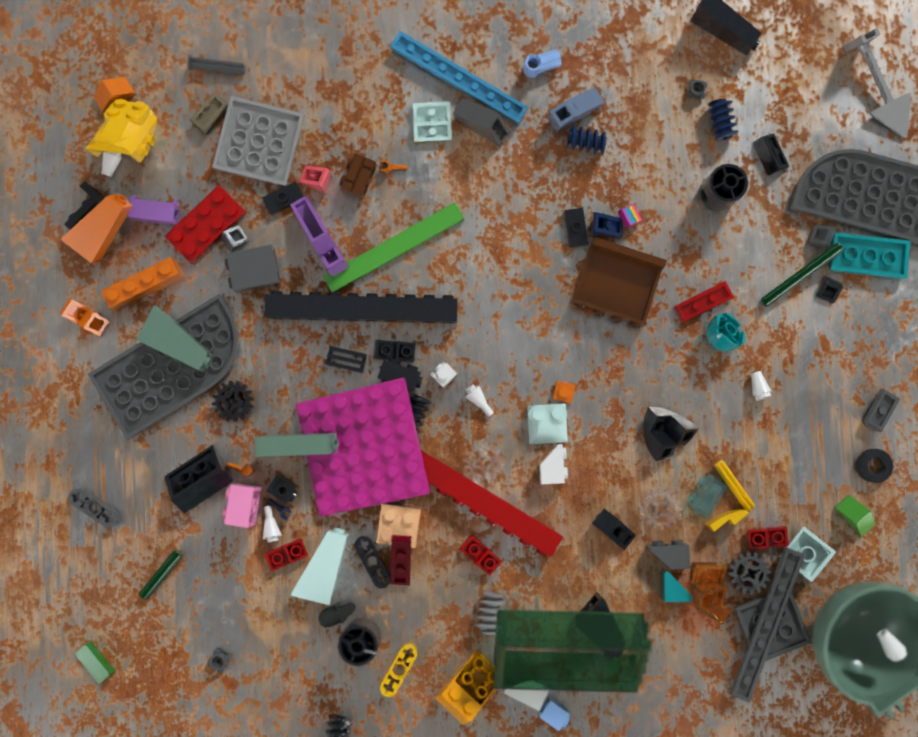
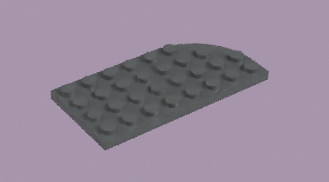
(861, 193)
(149, 385)

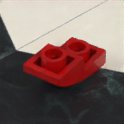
(767, 537)
(286, 554)
(480, 554)

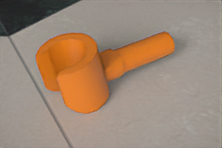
(391, 167)
(247, 470)

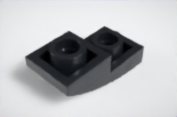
(394, 349)

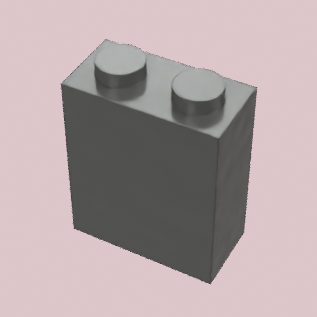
(253, 269)

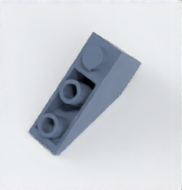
(574, 109)

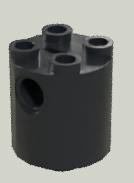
(724, 187)
(360, 631)

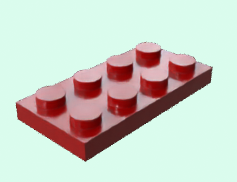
(205, 224)

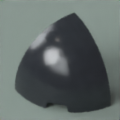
(666, 431)

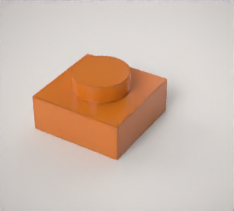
(563, 392)

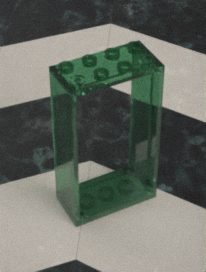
(570, 632)

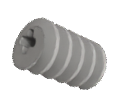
(488, 619)

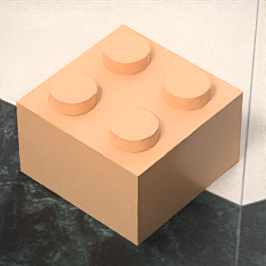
(398, 520)

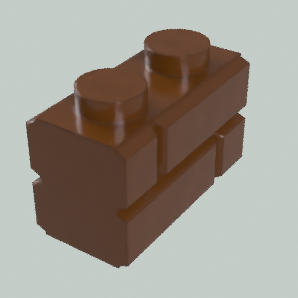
(358, 176)

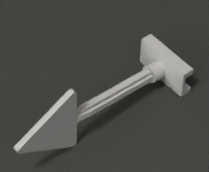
(893, 113)

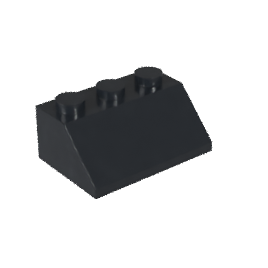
(198, 479)

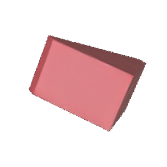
(316, 178)

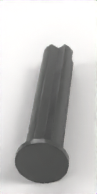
(215, 65)

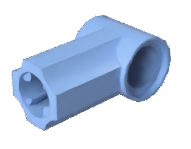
(542, 62)

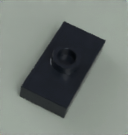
(282, 198)
(576, 227)

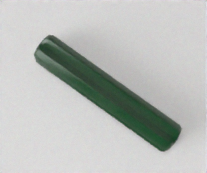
(160, 574)

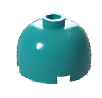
(724, 333)

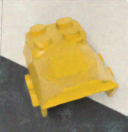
(126, 130)

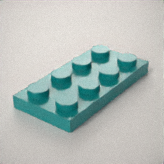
(871, 256)

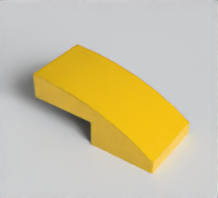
(731, 517)

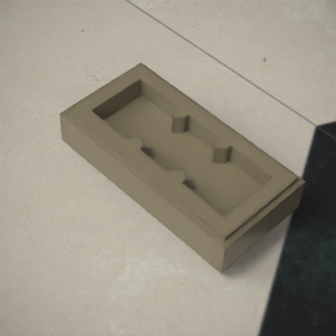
(209, 113)

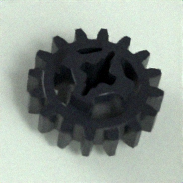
(235, 394)

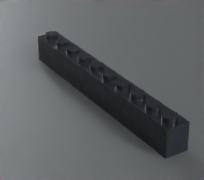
(361, 308)

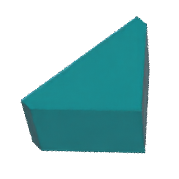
(672, 590)

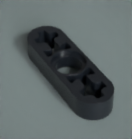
(361, 551)

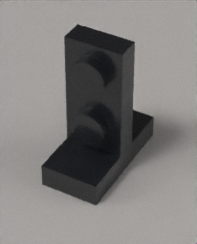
(86, 206)

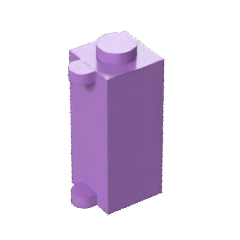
(154, 211)

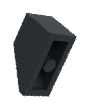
(614, 529)

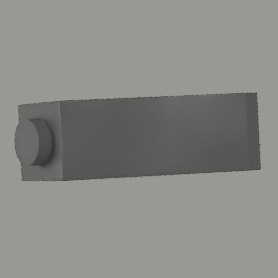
(482, 121)

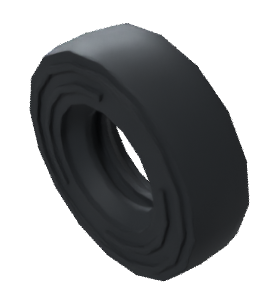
(883, 457)

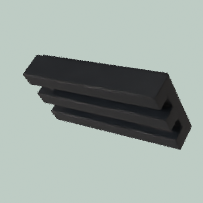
(330, 355)

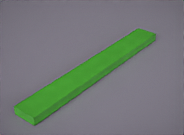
(395, 247)

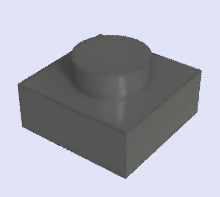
(822, 236)

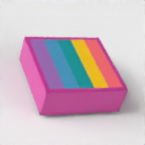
(629, 216)

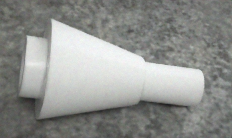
(476, 396)
(271, 530)

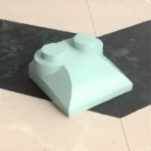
(547, 423)
(816, 553)

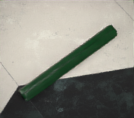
(802, 274)

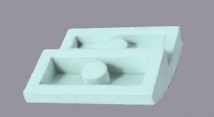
(432, 121)

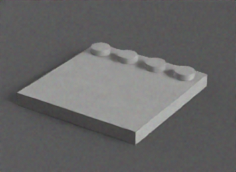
(258, 141)

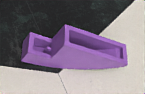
(319, 236)

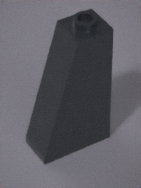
(726, 25)

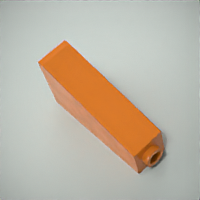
(98, 228)

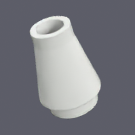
(110, 162)
(760, 388)
(893, 648)

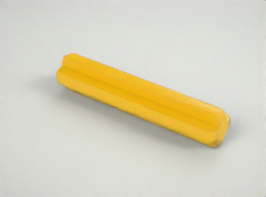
(734, 485)

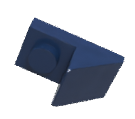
(607, 225)

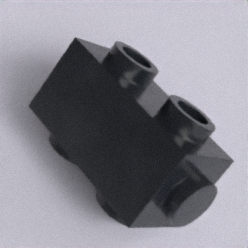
(392, 370)

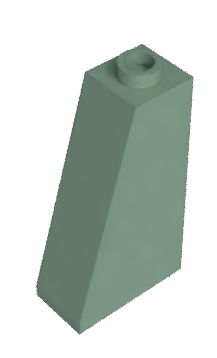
(170, 338)
(296, 444)

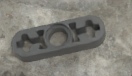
(85, 495)

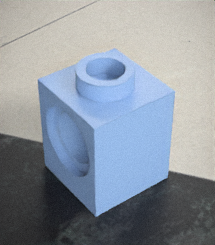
(554, 714)

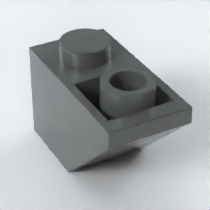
(671, 555)

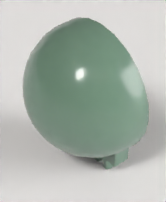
(852, 653)

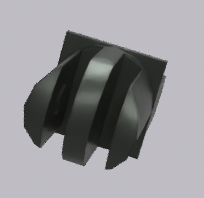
(335, 614)

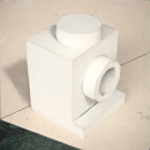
(443, 374)

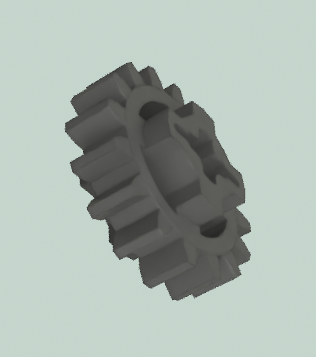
(739, 576)

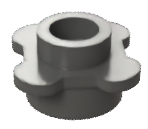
(701, 85)
(220, 667)

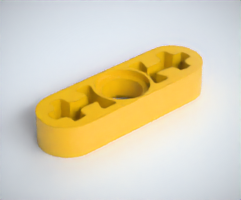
(386, 680)

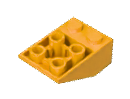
(468, 688)

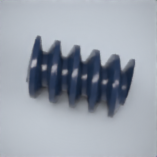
(722, 119)
(587, 139)

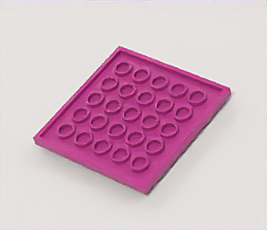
(376, 450)

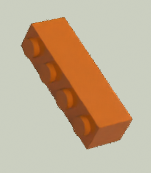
(142, 284)

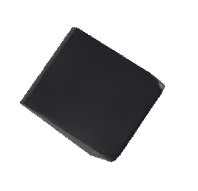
(829, 289)

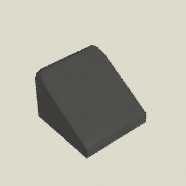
(234, 238)

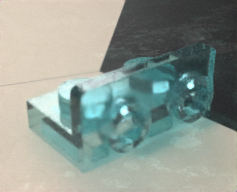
(706, 495)

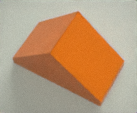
(111, 90)

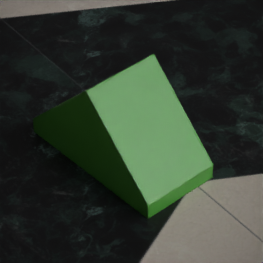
(856, 515)

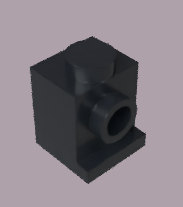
(278, 482)

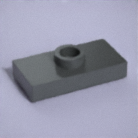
(881, 410)

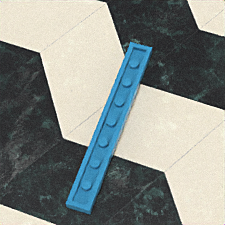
(458, 77)

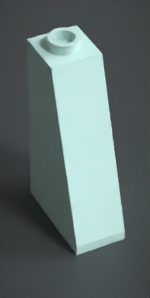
(322, 572)

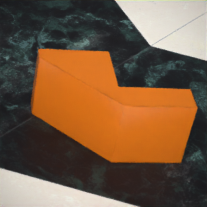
(84, 316)

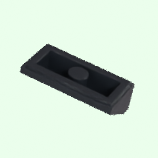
(770, 154)

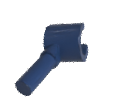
(280, 508)

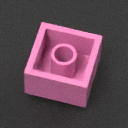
(242, 505)

